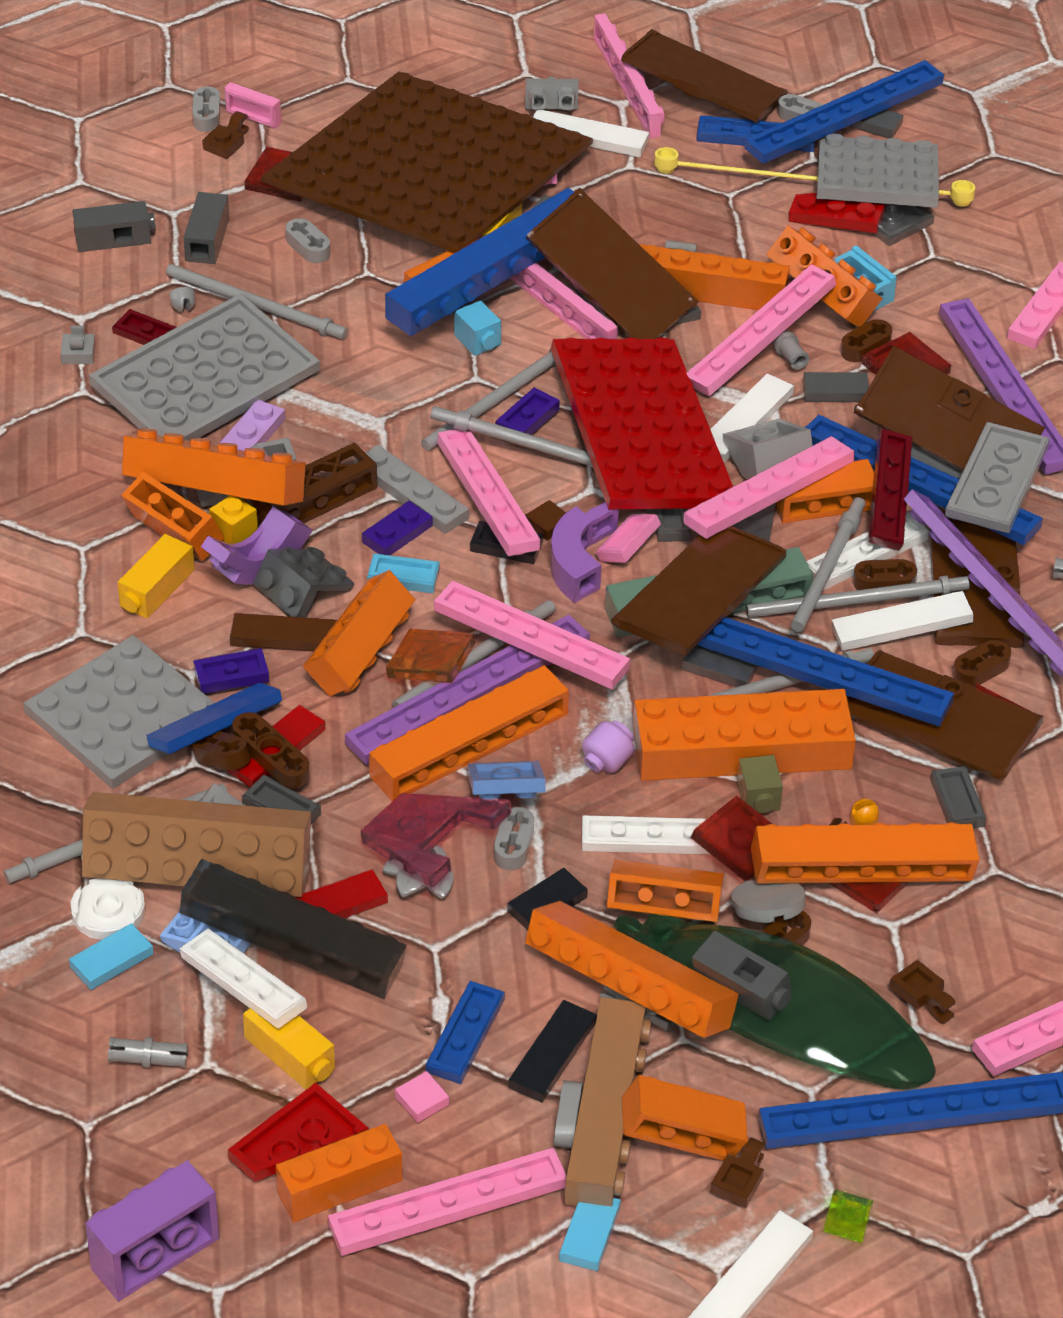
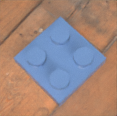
(499, 778)

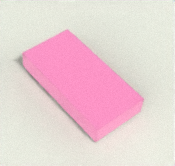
(256, 105)
(628, 538)

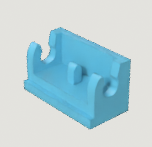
(872, 270)

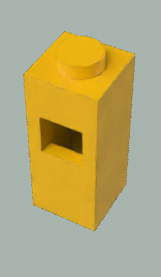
(156, 576)
(293, 1047)

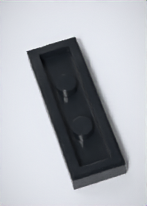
(552, 1051)

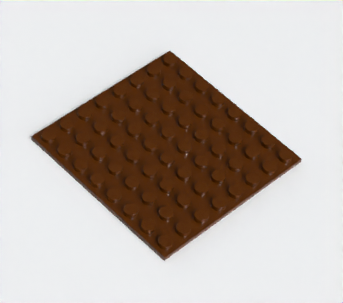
(428, 161)

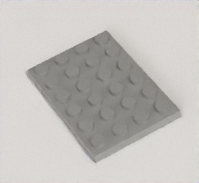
(205, 371)

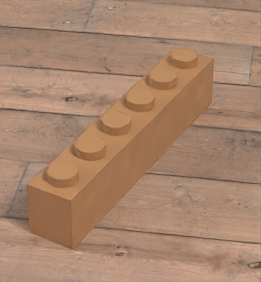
(598, 1136)

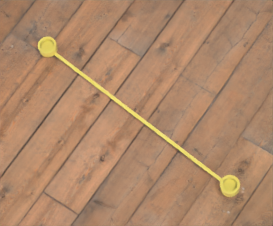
(666, 161)

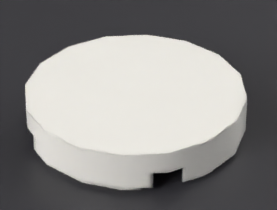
(106, 907)

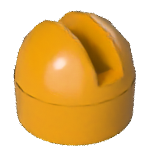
(864, 812)

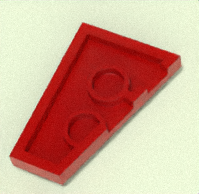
(836, 213)
(297, 1128)

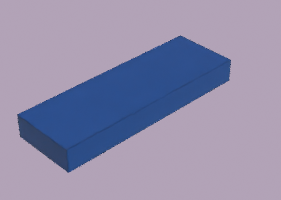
(465, 1032)

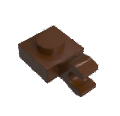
(226, 140)
(922, 986)
(740, 1176)

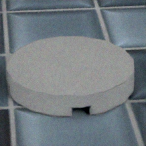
(765, 901)

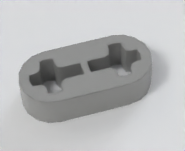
(793, 105)
(203, 108)
(302, 243)
(520, 839)
(568, 1113)

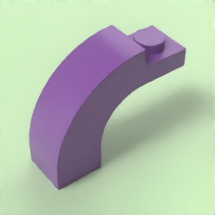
(242, 560)
(571, 565)

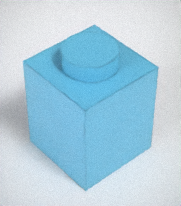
(477, 328)

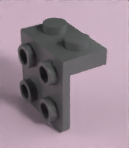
(295, 576)

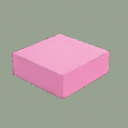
(422, 1097)

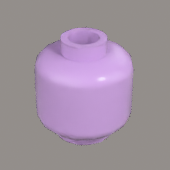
(608, 747)

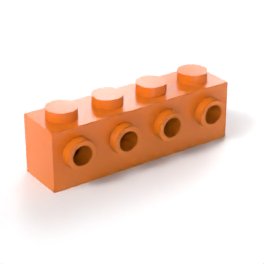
(850, 297)
(359, 634)

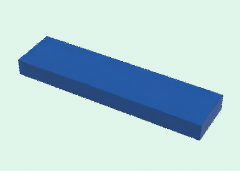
(734, 131)
(213, 718)

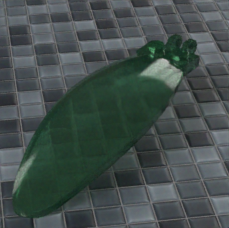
(831, 1013)

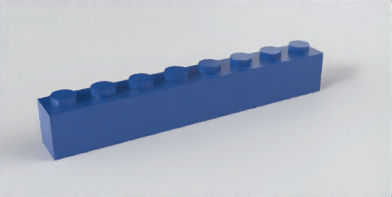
(468, 271)

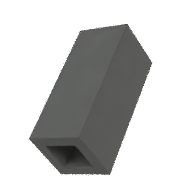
(113, 226)
(206, 228)
(760, 983)

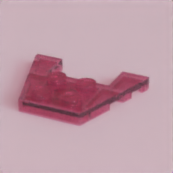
(420, 821)

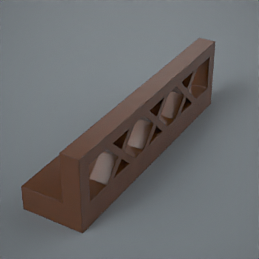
(332, 491)

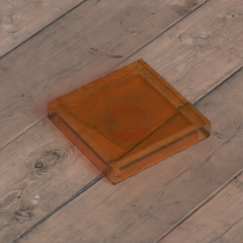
(430, 655)

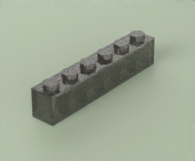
(292, 928)

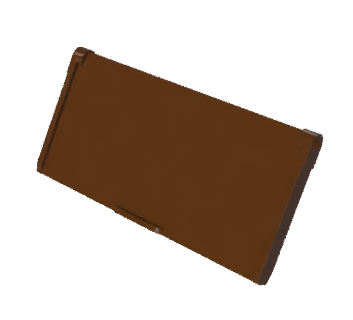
(703, 76)
(611, 268)
(934, 408)
(699, 589)
(988, 620)
(975, 732)

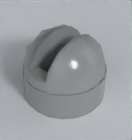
(182, 297)

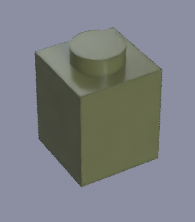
(760, 783)

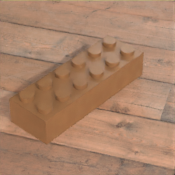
(168, 837)

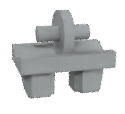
(551, 94)

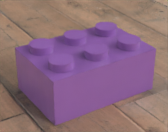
(152, 1230)

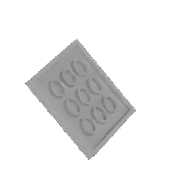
(878, 171)
(112, 706)

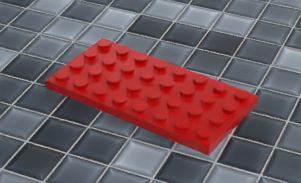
(641, 422)

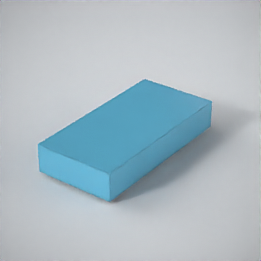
(412, 573)
(111, 956)
(589, 1234)

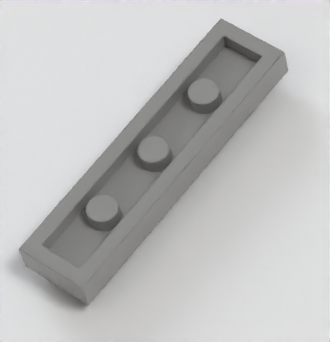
(408, 485)

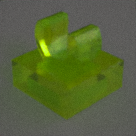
(848, 1216)

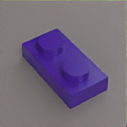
(530, 412)
(397, 529)
(231, 671)

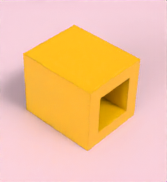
(235, 519)

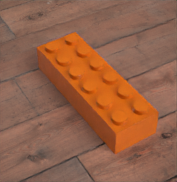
(712, 732)

